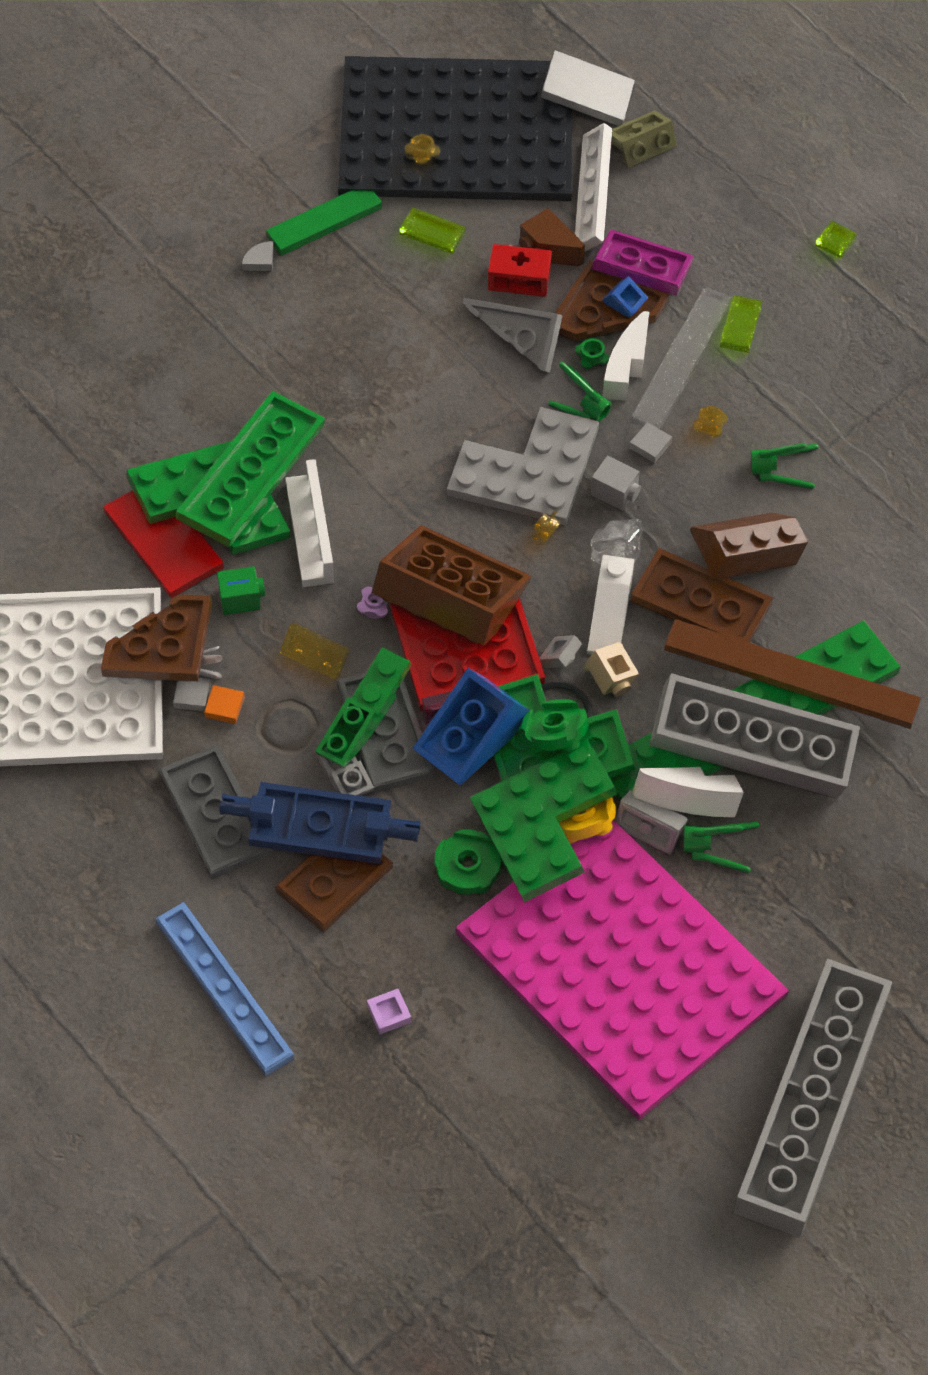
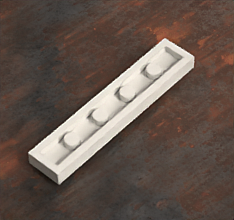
(593, 186)

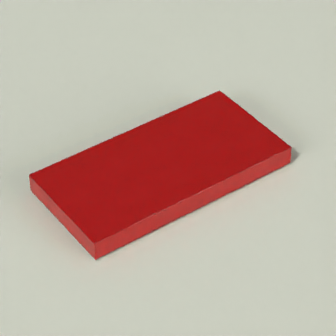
(168, 548)

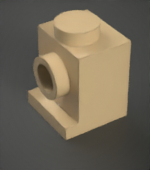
(612, 669)

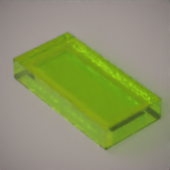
(432, 230)
(741, 324)

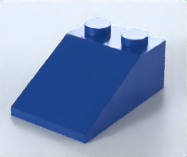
(470, 727)

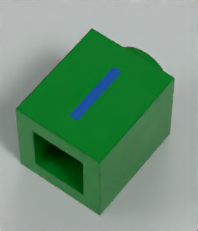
(240, 590)

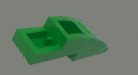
(365, 709)

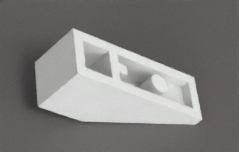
(610, 602)

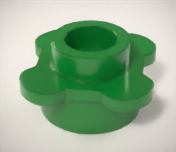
(595, 347)

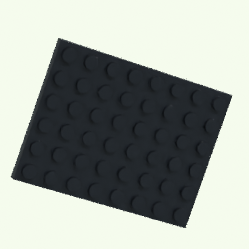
(481, 113)

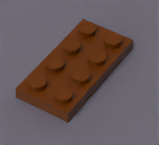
(693, 596)

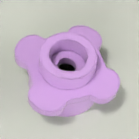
(370, 609)

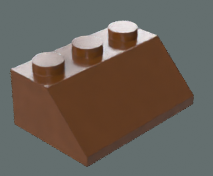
(750, 544)

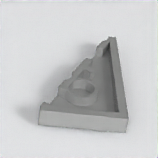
(528, 330)

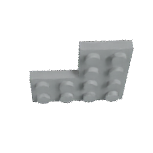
(532, 482)

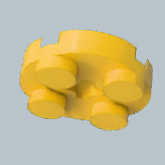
(591, 823)

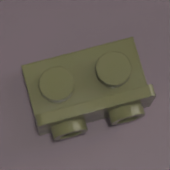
(644, 137)

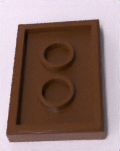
(329, 886)

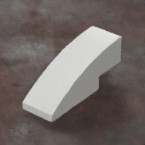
(626, 359)
(689, 791)

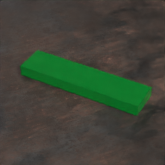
(322, 220)

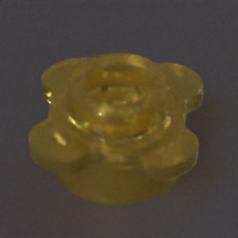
(422, 148)
(710, 414)
(546, 526)

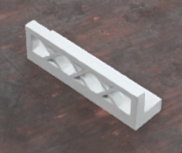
(310, 527)

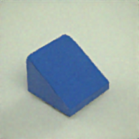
(625, 297)

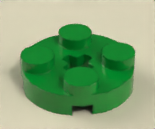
(542, 732)
(462, 879)

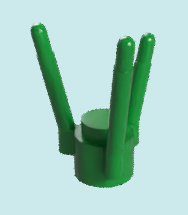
(593, 403)
(766, 461)
(699, 839)

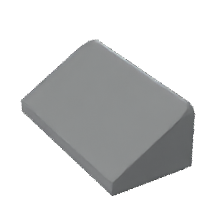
(650, 823)

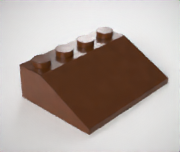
(450, 584)

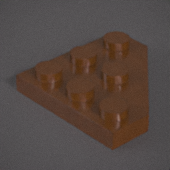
(588, 316)
(162, 643)

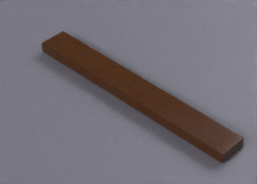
(792, 674)

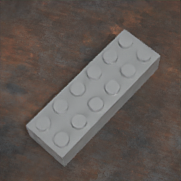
(754, 736)

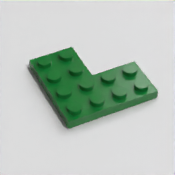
(168, 482)
(604, 735)
(526, 814)

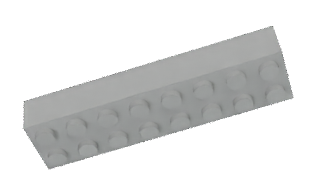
(812, 1098)

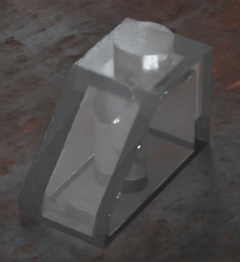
(618, 539)

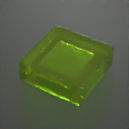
(836, 239)

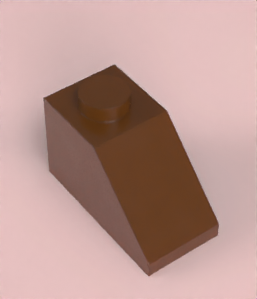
(550, 233)

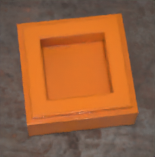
(224, 704)

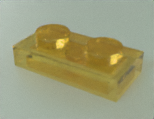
(314, 650)

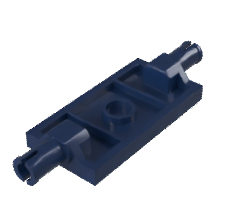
(319, 822)

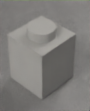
(615, 483)

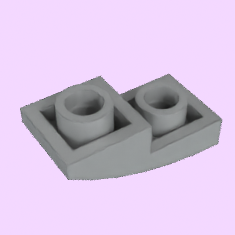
(347, 780)

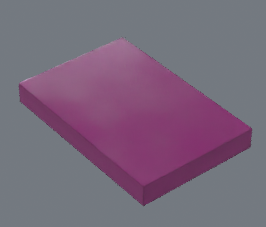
(643, 262)

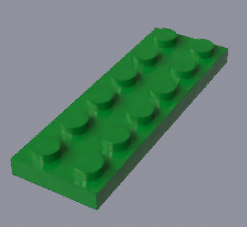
(250, 469)

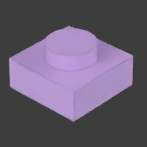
(389, 1011)

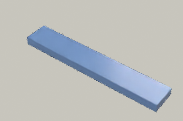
(225, 989)

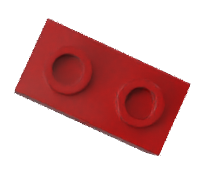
(519, 270)

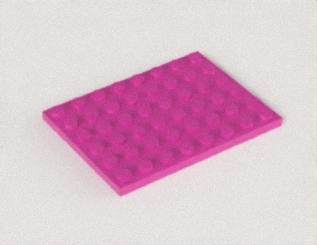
(625, 969)

